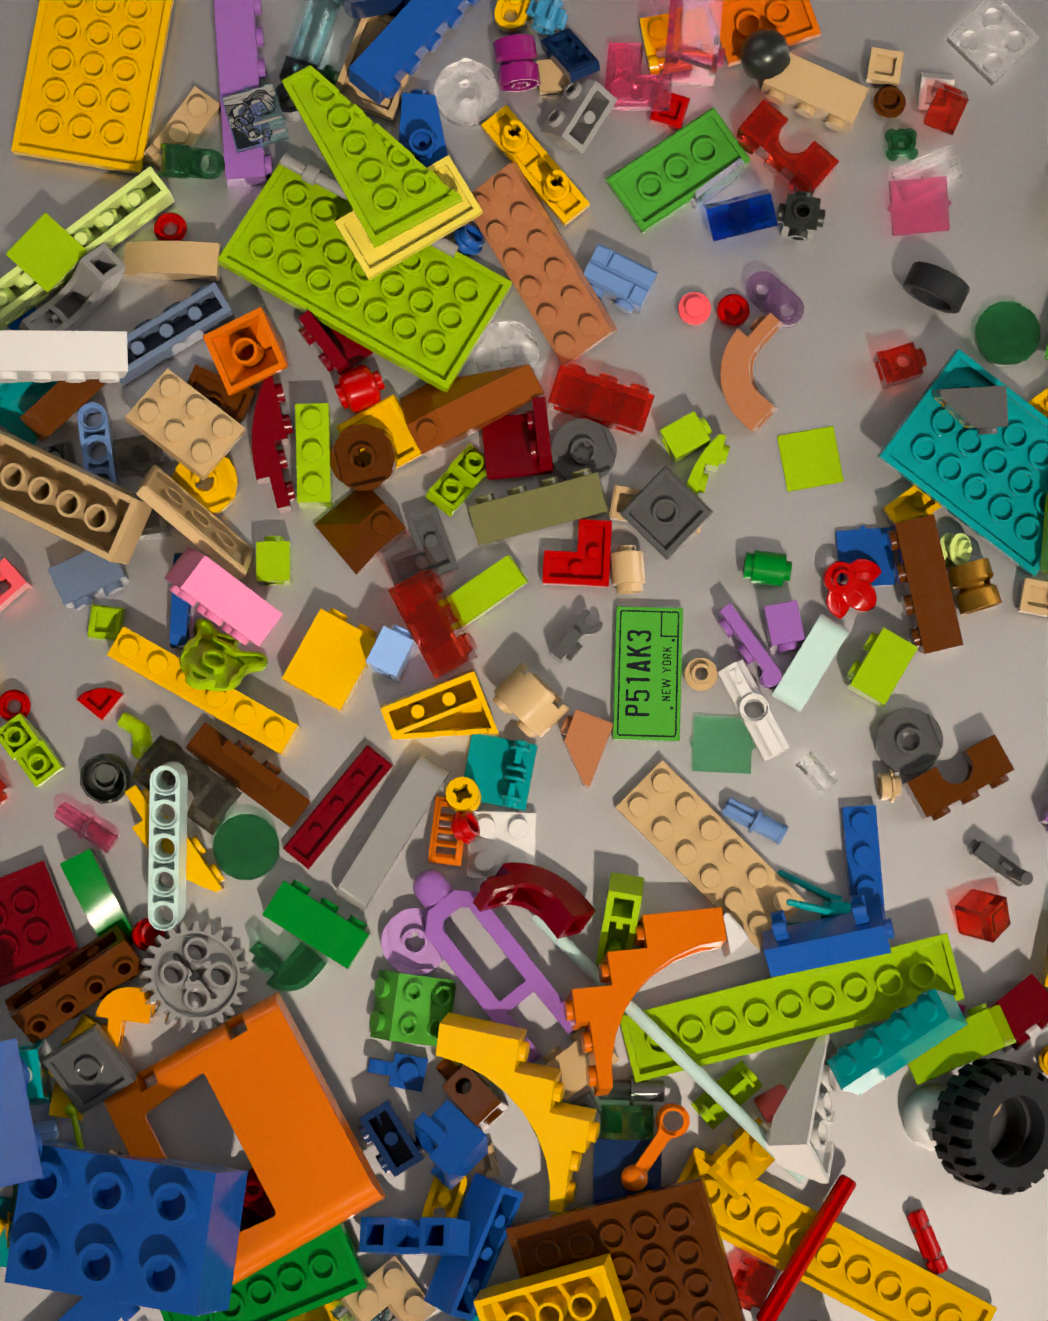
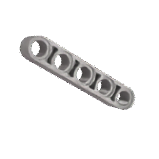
(392, 832)

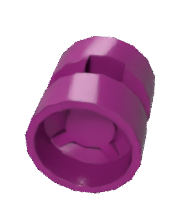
(516, 59)

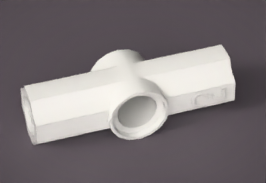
(744, 690)

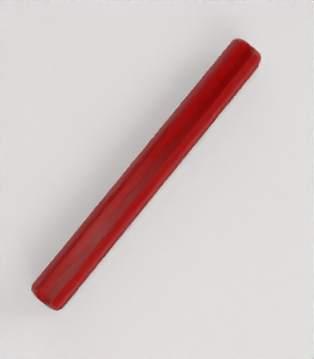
(807, 1249)

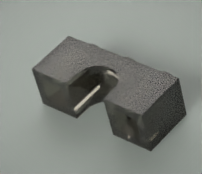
(135, 458)
(212, 795)

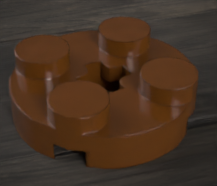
(347, 448)

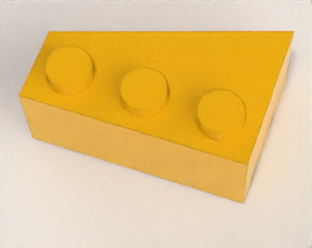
(441, 709)

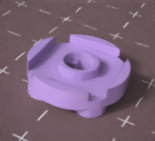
(401, 955)

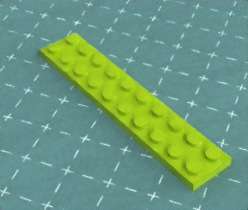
(792, 1007)

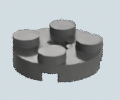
(591, 435)
(916, 723)

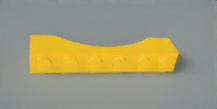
(228, 706)

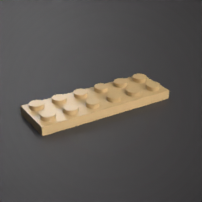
(707, 851)

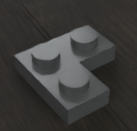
(430, 551)

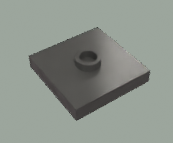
(666, 512)
(89, 1068)

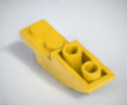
(197, 868)

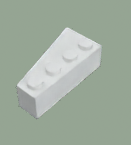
(62, 356)

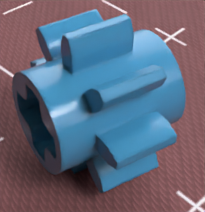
(547, 16)

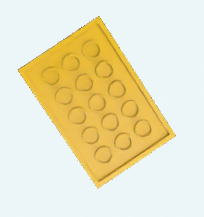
(93, 82)

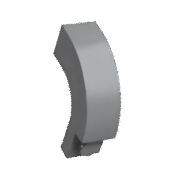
(82, 295)

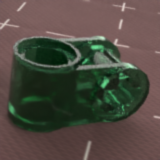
(185, 162)

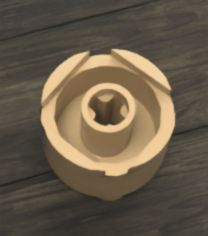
(530, 701)

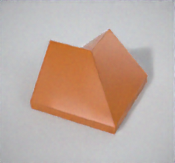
(246, 350)

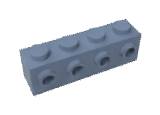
(175, 330)

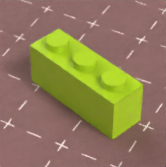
(313, 455)
(983, 1035)

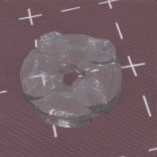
(467, 74)
(505, 335)

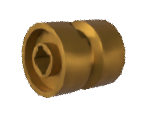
(974, 586)

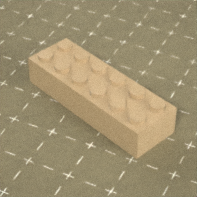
(69, 500)

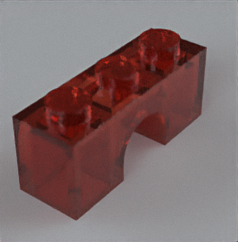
(804, 170)

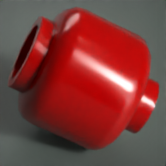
(359, 388)

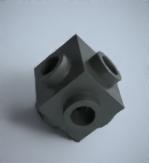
(798, 227)

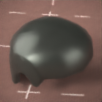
(764, 54)
(105, 778)

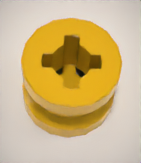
(469, 799)

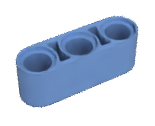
(96, 436)

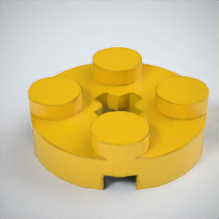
(222, 491)

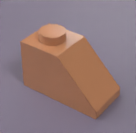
(585, 742)

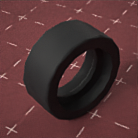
(936, 287)

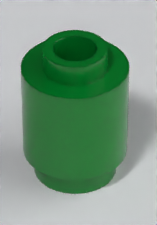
(766, 568)

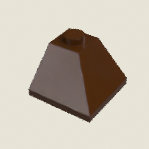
(361, 529)

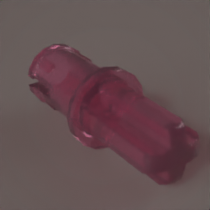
(86, 827)

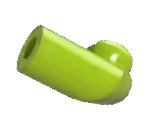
(141, 734)

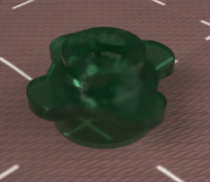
(908, 137)

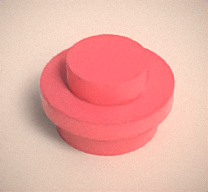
(694, 308)

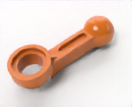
(635, 1175)

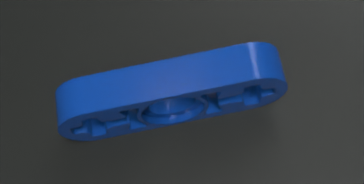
(180, 619)

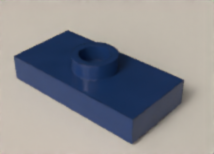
(570, 55)

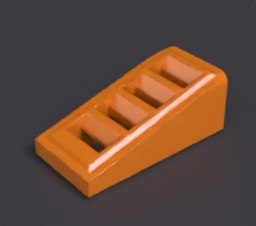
(439, 858)

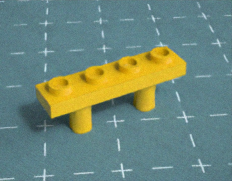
(536, 165)

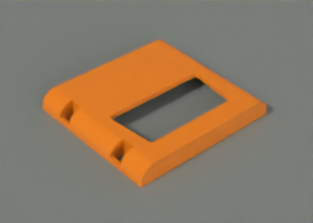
(281, 1120)

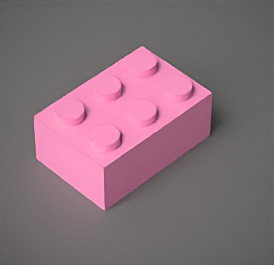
(222, 598)

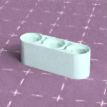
(810, 662)

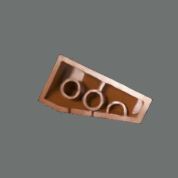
(472, 402)

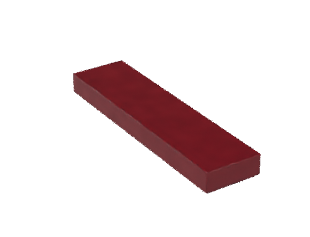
(338, 807)

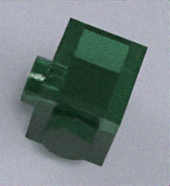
(627, 1121)

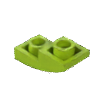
(712, 456)
(458, 481)
(30, 750)

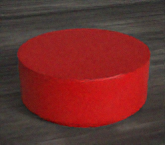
(733, 311)

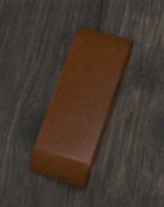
(58, 406)

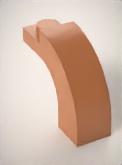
(737, 373)

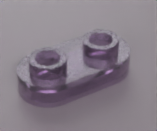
(777, 297)

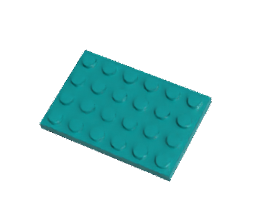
(983, 480)

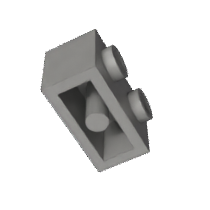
(578, 115)

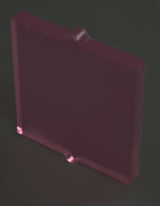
(919, 205)

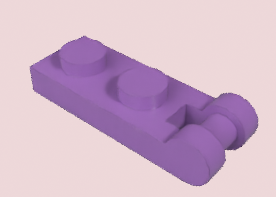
(750, 647)

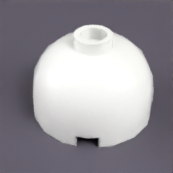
(918, 1114)

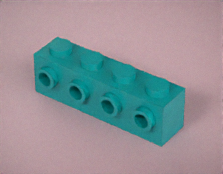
(897, 1041)

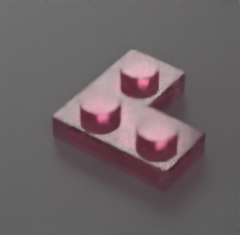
(631, 88)

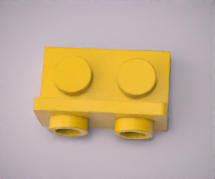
(740, 1163)

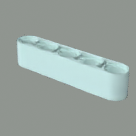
(159, 860)

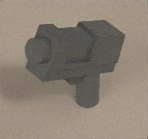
(1002, 866)

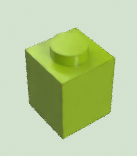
(685, 436)
(274, 561)

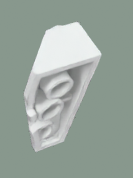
(802, 1119)

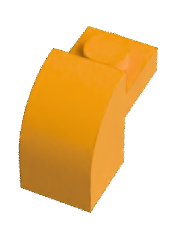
(123, 1006)

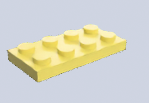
(379, 259)

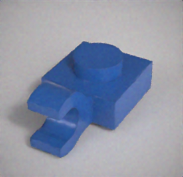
(404, 1072)

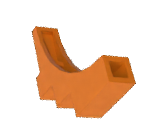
(600, 1009)

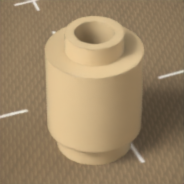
(628, 570)

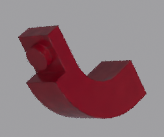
(540, 892)

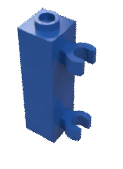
(826, 940)

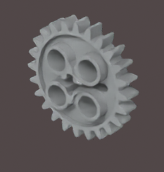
(172, 997)

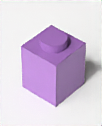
(783, 626)

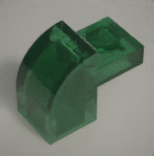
(292, 974)

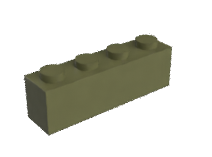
(538, 508)

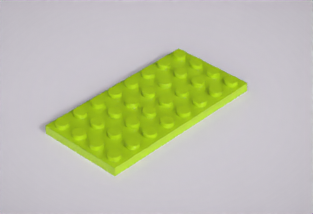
(415, 314)

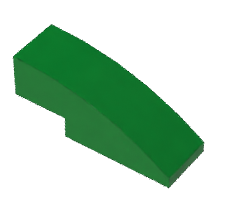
(96, 893)

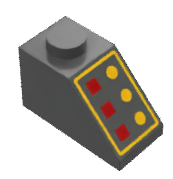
(976, 407)

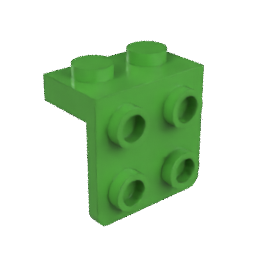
(410, 1007)

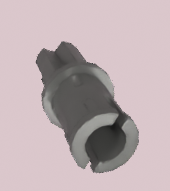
(639, 1091)

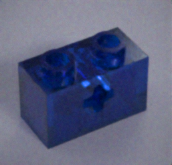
(740, 215)

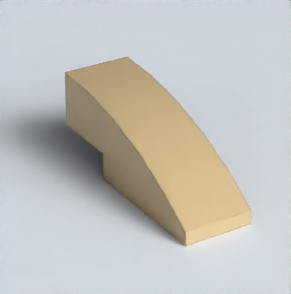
(173, 260)

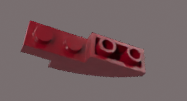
(271, 431)

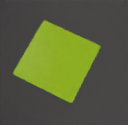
(46, 252)
(810, 458)

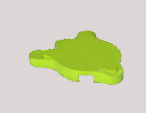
(214, 660)

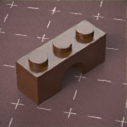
(986, 765)

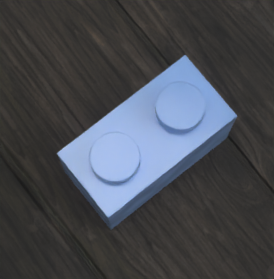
(391, 652)

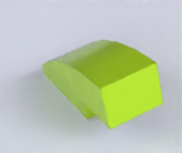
(487, 590)

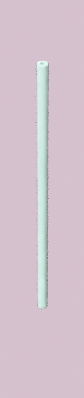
(667, 1044)

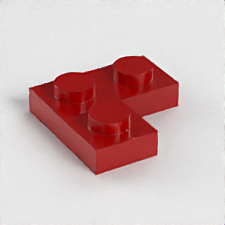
(588, 565)

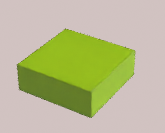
(105, 622)

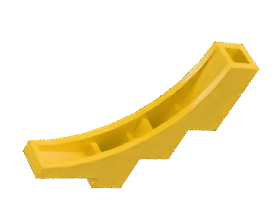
(501, 1056)

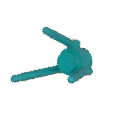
(829, 908)

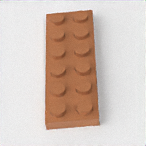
(541, 265)

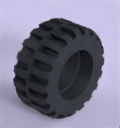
(965, 1120)

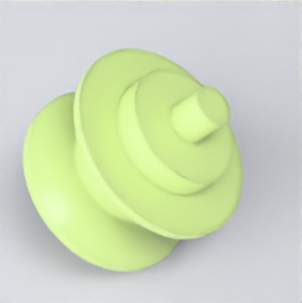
(956, 548)

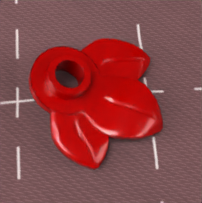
(854, 589)

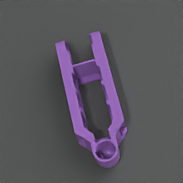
(440, 902)

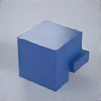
(451, 1142)

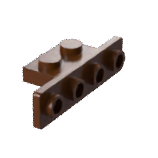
(247, 774)

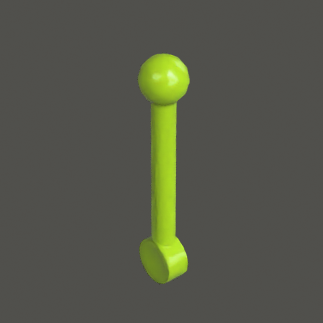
(72, 1111)

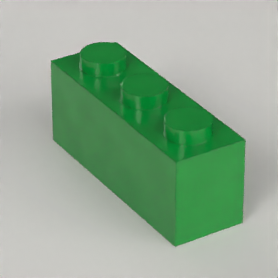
(317, 923)

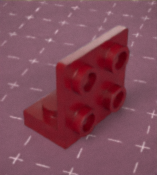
(519, 444)

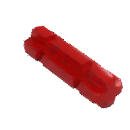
(927, 1241)

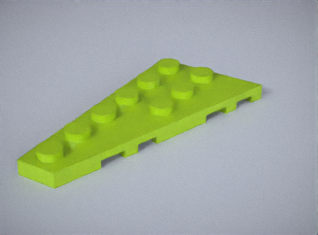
(373, 169)

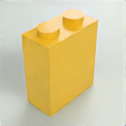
(331, 659)

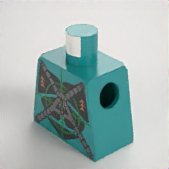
(39, 1084)

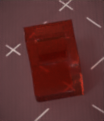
(946, 107)
(982, 915)

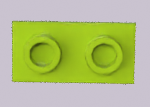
(738, 1083)

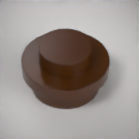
(889, 102)

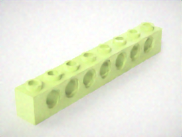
(106, 223)

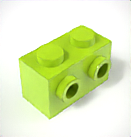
(881, 666)

